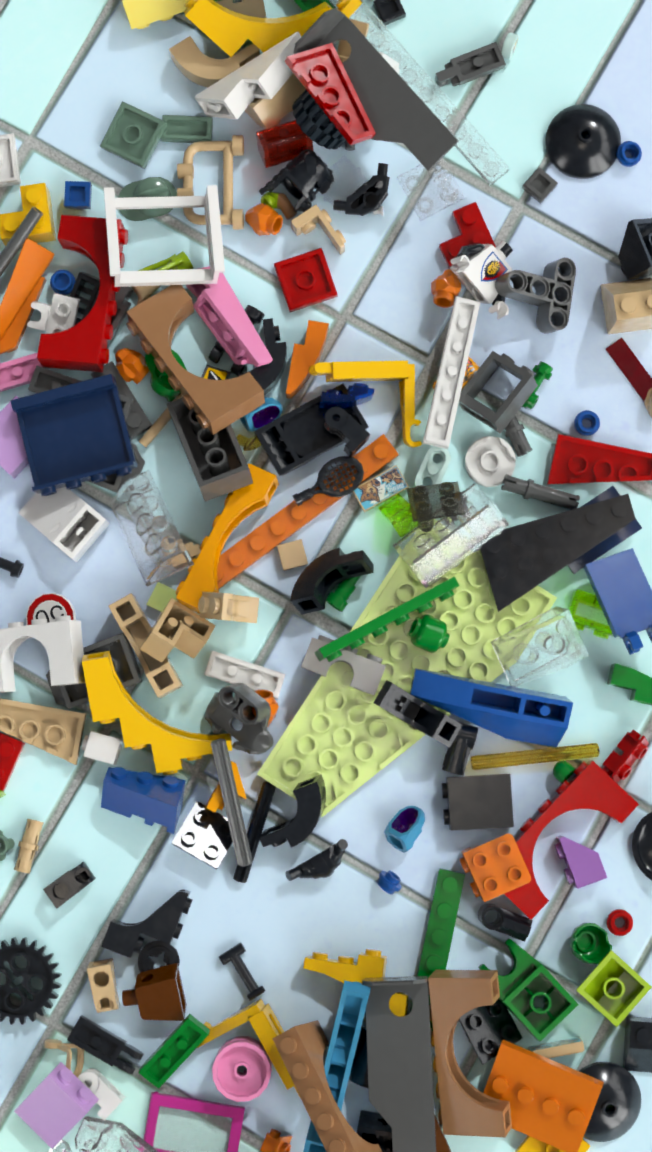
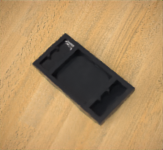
(301, 435)

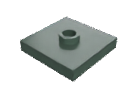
(133, 135)

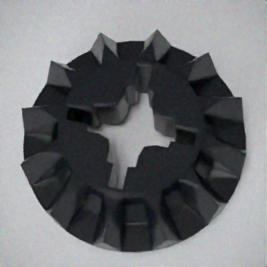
(155, 949)

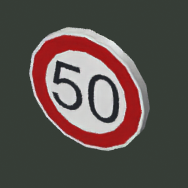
(48, 607)

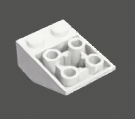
(65, 521)

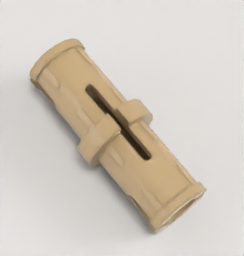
(28, 846)

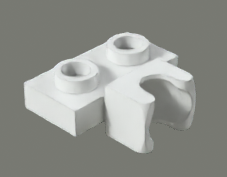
(57, 316)

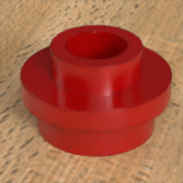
(627, 926)

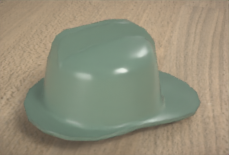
(147, 188)

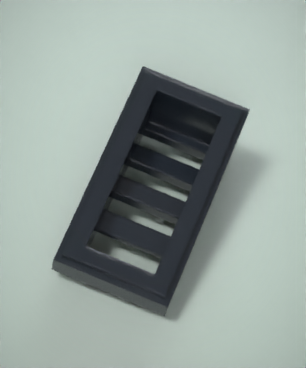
(82, 278)

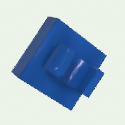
(77, 195)

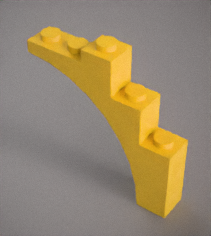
(111, 700)
(369, 965)

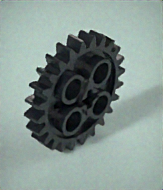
(37, 965)

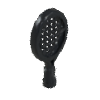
(310, 492)

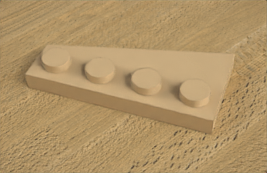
(44, 727)

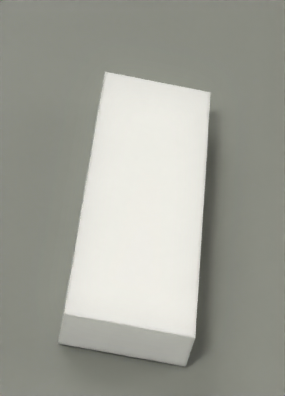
(240, 671)

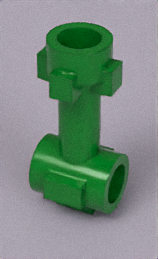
(542, 371)

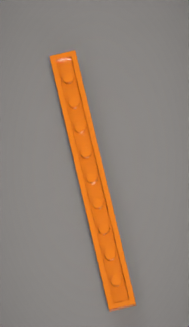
(295, 517)

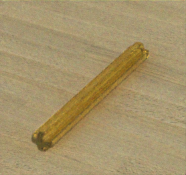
(535, 756)

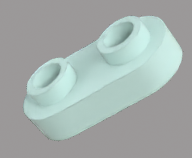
(432, 470)

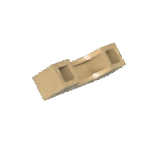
(136, 629)

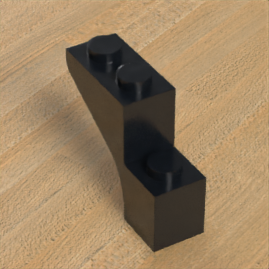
(161, 925)

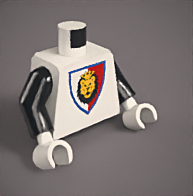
(478, 268)

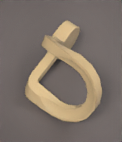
(57, 1044)

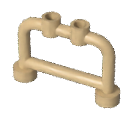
(186, 172)

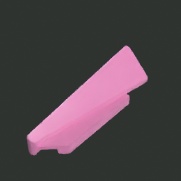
(229, 322)

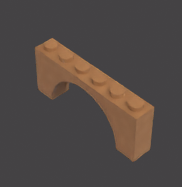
(214, 401)
(302, 1054)
(463, 1107)

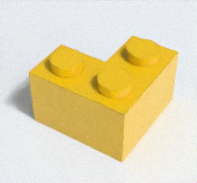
(32, 196)

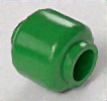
(429, 633)

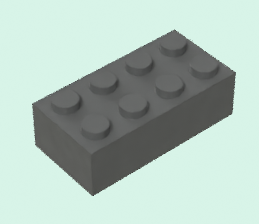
(213, 458)

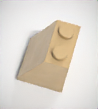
(627, 305)

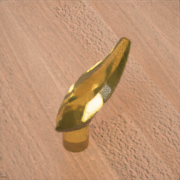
(248, 444)

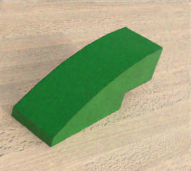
(632, 680)

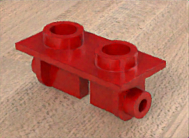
(633, 750)

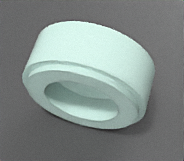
(510, 45)

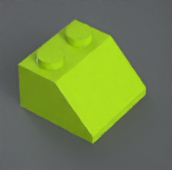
(613, 988)

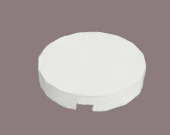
(490, 461)

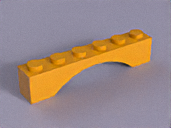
(238, 506)

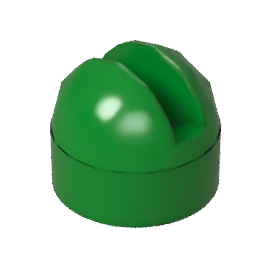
(563, 771)

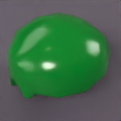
(590, 943)

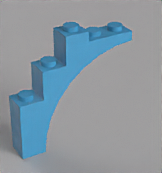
(341, 1049)

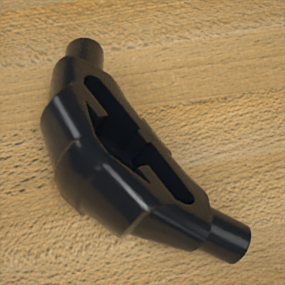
(368, 196)
(320, 865)

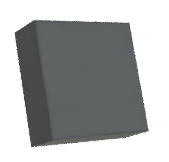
(539, 185)

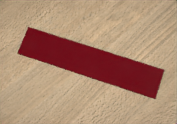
(630, 367)

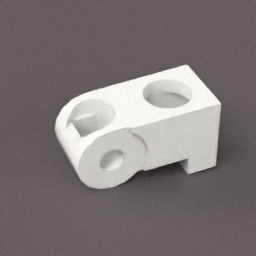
(103, 1089)

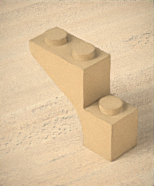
(228, 607)

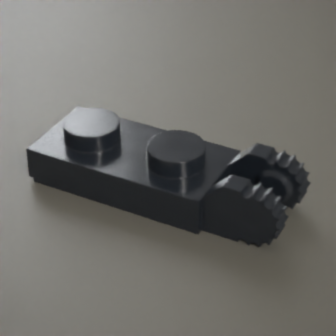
(103, 1044)

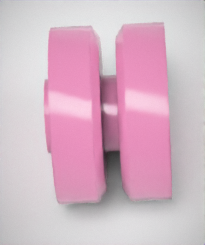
(235, 1084)

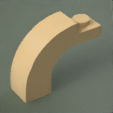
(207, 70)

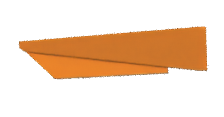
(22, 290)

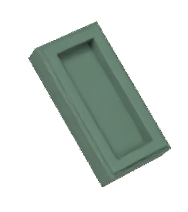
(187, 129)

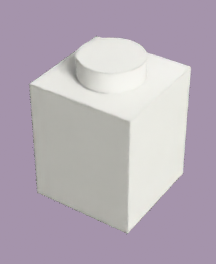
(102, 747)

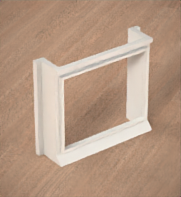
(166, 277)

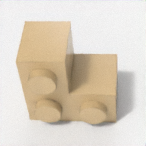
(177, 628)

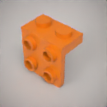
(495, 867)

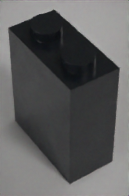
(478, 802)

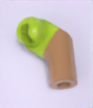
(279, 201)

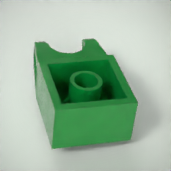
(532, 980)

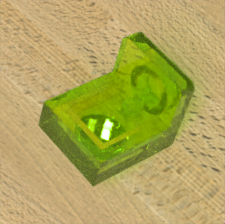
(398, 514)

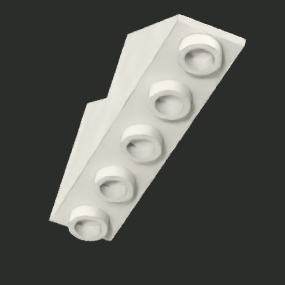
(255, 79)

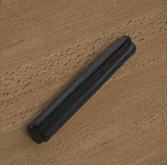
(256, 827)

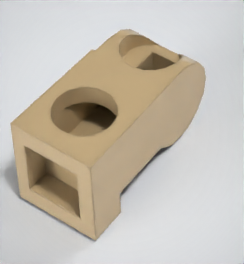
(103, 985)

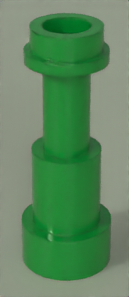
(342, 593)

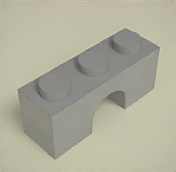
(366, 670)

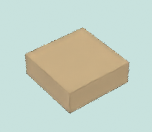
(292, 555)

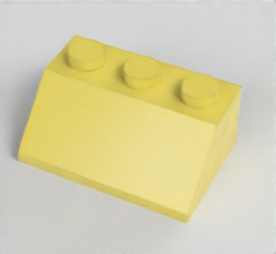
(143, 12)

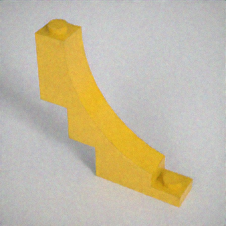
(233, 29)

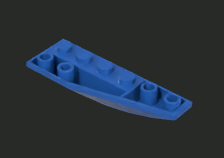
(499, 708)

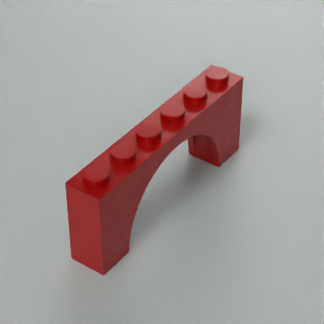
(86, 343)
(586, 790)

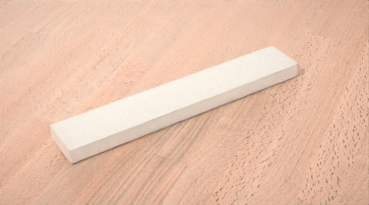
(451, 372)

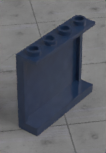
(75, 434)

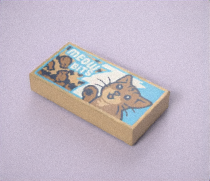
(380, 488)
(559, 1048)

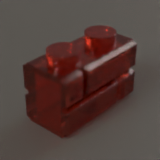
(282, 143)

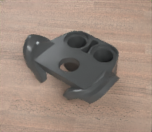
(253, 736)

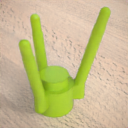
(175, 262)

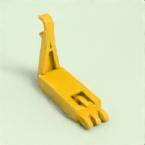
(378, 371)
(266, 1027)

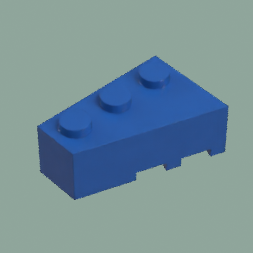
(144, 795)

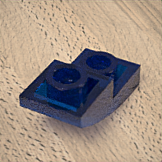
(355, 395)

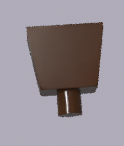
(158, 994)

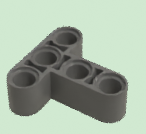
(544, 297)

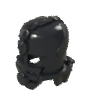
(301, 177)

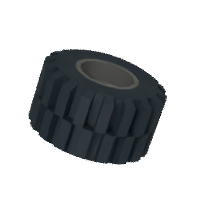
(316, 123)

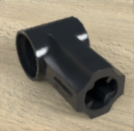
(458, 753)
(506, 922)

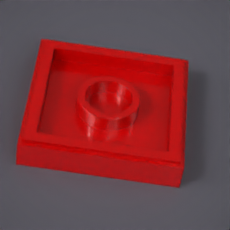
(305, 280)

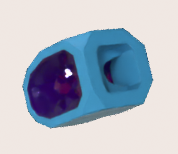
(262, 415)
(405, 828)

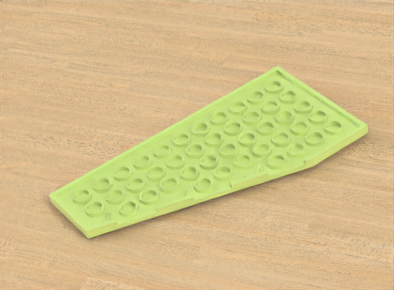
(343, 730)

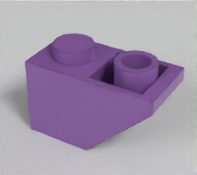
(582, 863)

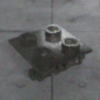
(434, 502)

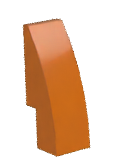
(306, 356)

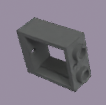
(497, 420)

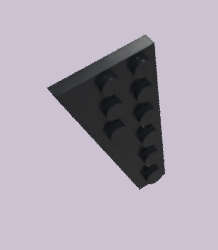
(540, 548)

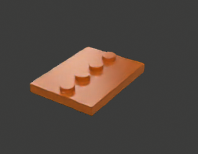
(544, 1096)

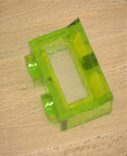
(588, 614)

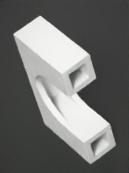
(63, 645)

